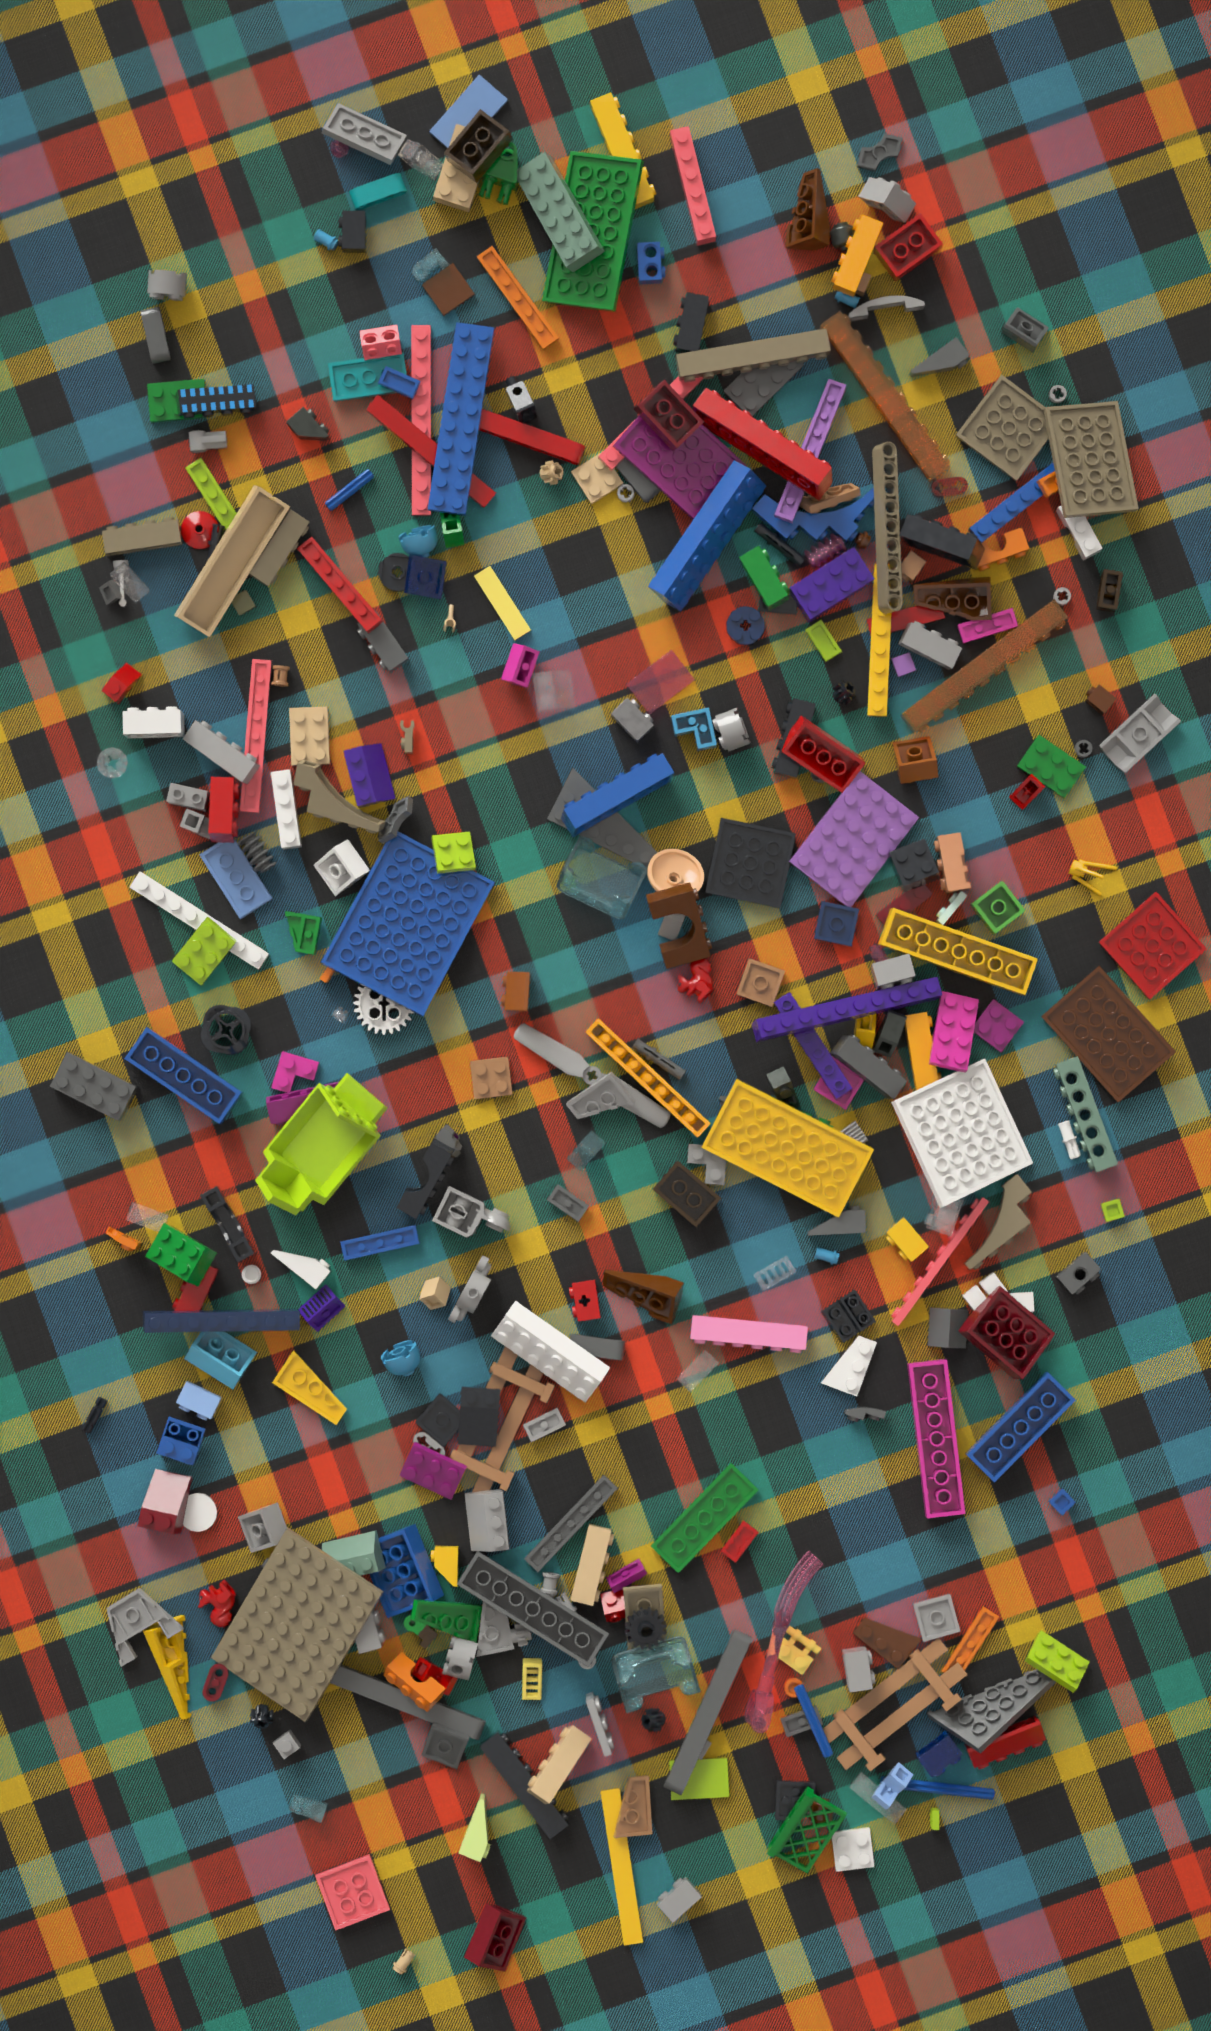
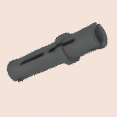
(657, 1058)

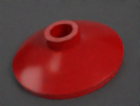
(196, 539)

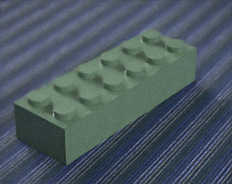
(559, 212)

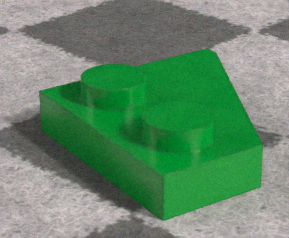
(304, 931)

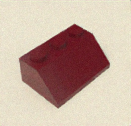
(495, 1937)

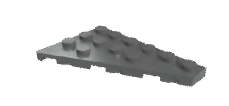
(987, 1715)

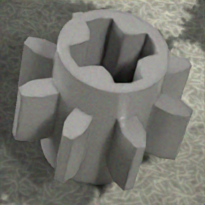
(520, 1635)

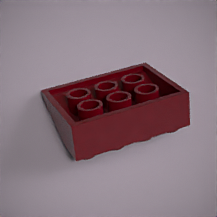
(1007, 1333)

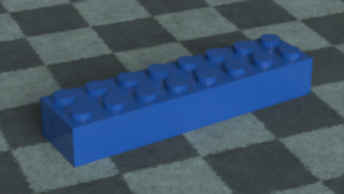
(707, 535)

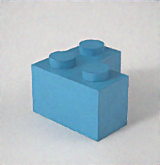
(696, 722)

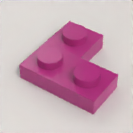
(289, 1067)

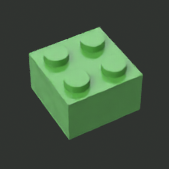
(997, 907)

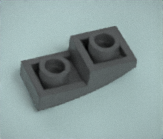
(859, 1413)

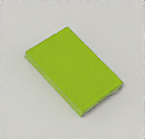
(707, 1780)

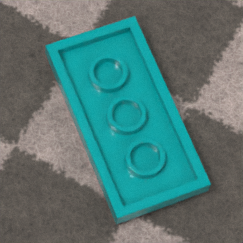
(360, 377)

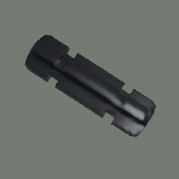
(94, 1415)

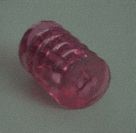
(825, 551)

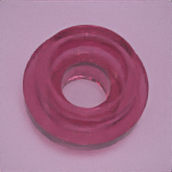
(336, 151)

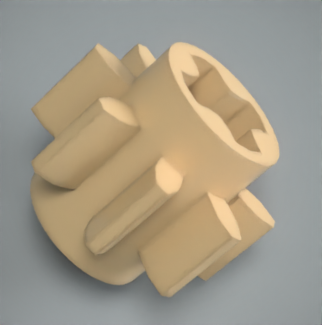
(551, 472)

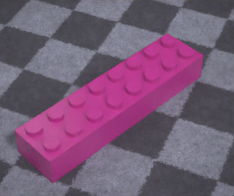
(936, 1438)

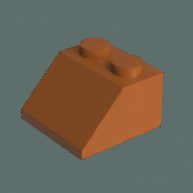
(915, 759)
(517, 991)

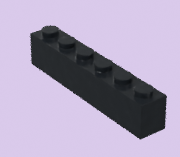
(517, 1776)

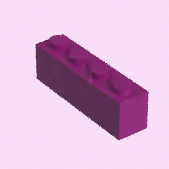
(284, 1105)

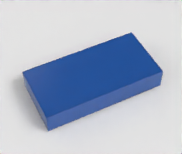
(399, 382)

